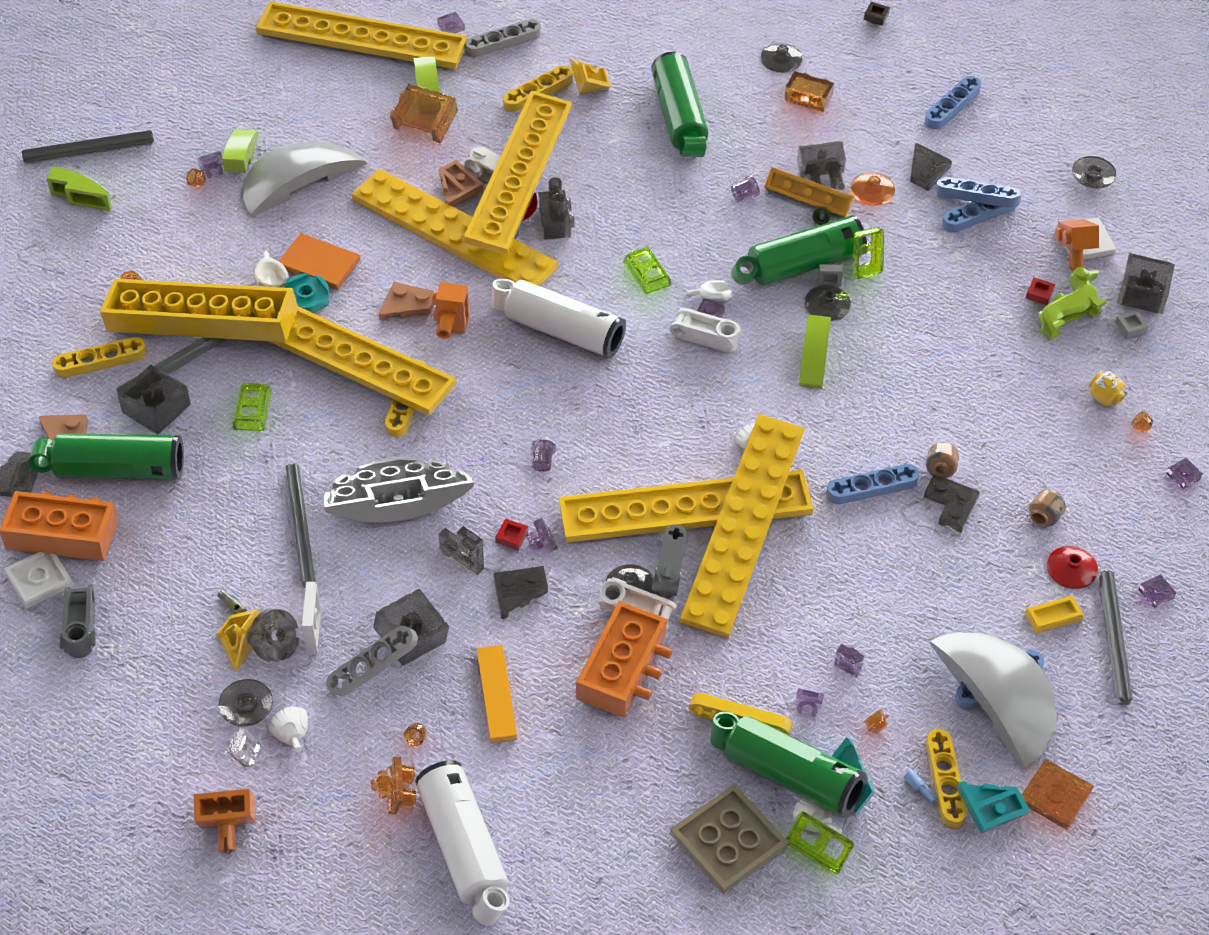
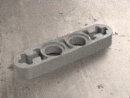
(525, 31)
(373, 664)

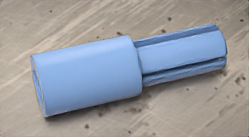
(919, 785)

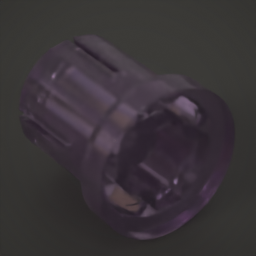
(745, 189)
(542, 454)

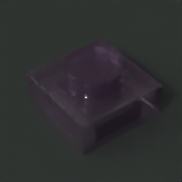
(451, 23)
(711, 308)
(1184, 473)
(1157, 591)
(849, 660)

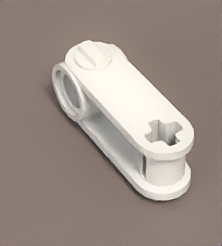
(481, 163)
(706, 330)
(634, 597)

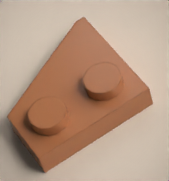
(458, 183)
(406, 301)
(64, 424)

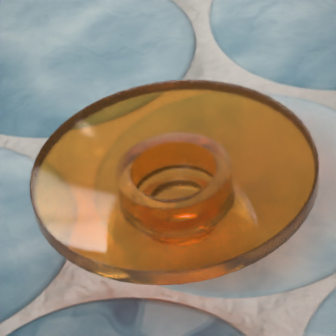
(873, 188)

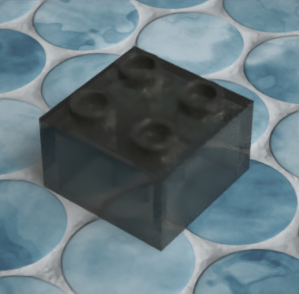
(1145, 283)
(154, 399)
(415, 613)

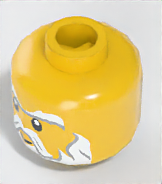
(1107, 389)

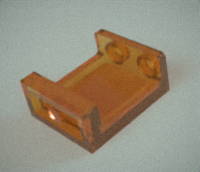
(425, 111)

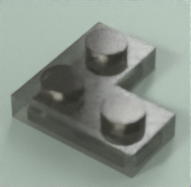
(957, 498)
(464, 548)

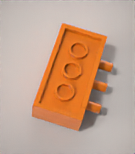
(59, 525)
(623, 660)

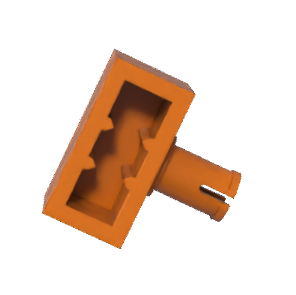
(1077, 236)
(451, 309)
(225, 812)

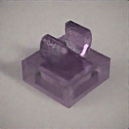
(211, 161)
(541, 537)
(809, 698)

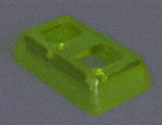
(875, 247)
(638, 270)
(262, 403)
(817, 851)

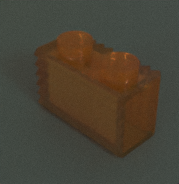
(809, 91)

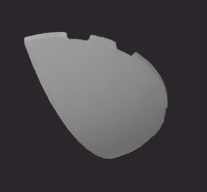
(294, 167)
(395, 490)
(1006, 686)

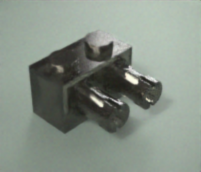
(822, 160)
(554, 211)

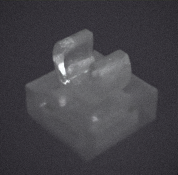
(243, 748)

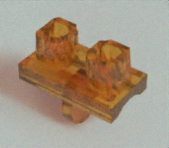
(390, 785)

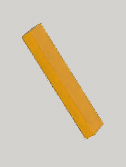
(808, 191)
(496, 694)

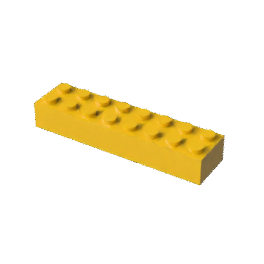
(199, 310)

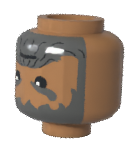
(942, 460)
(1047, 508)

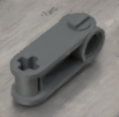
(668, 570)
(78, 622)

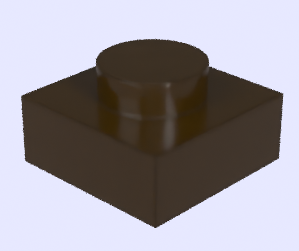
(876, 13)

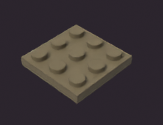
(728, 838)

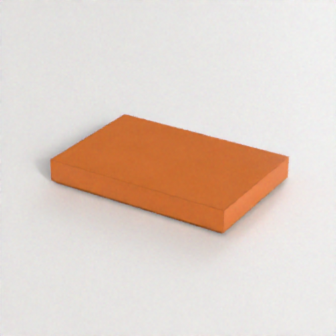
(319, 258)

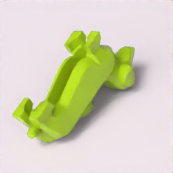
(1072, 305)

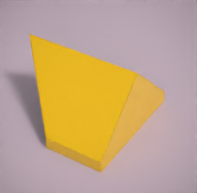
(588, 77)
(234, 636)

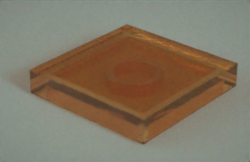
(1056, 794)

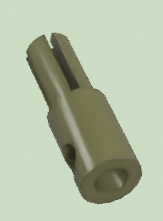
(235, 606)

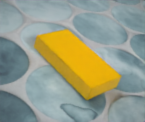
(1054, 614)

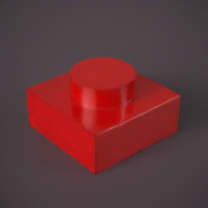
(1040, 291)
(511, 534)

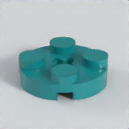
(316, 286)

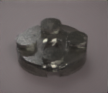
(261, 635)

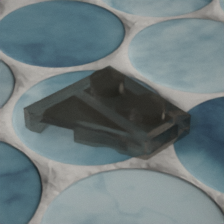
(928, 167)
(17, 475)
(519, 588)

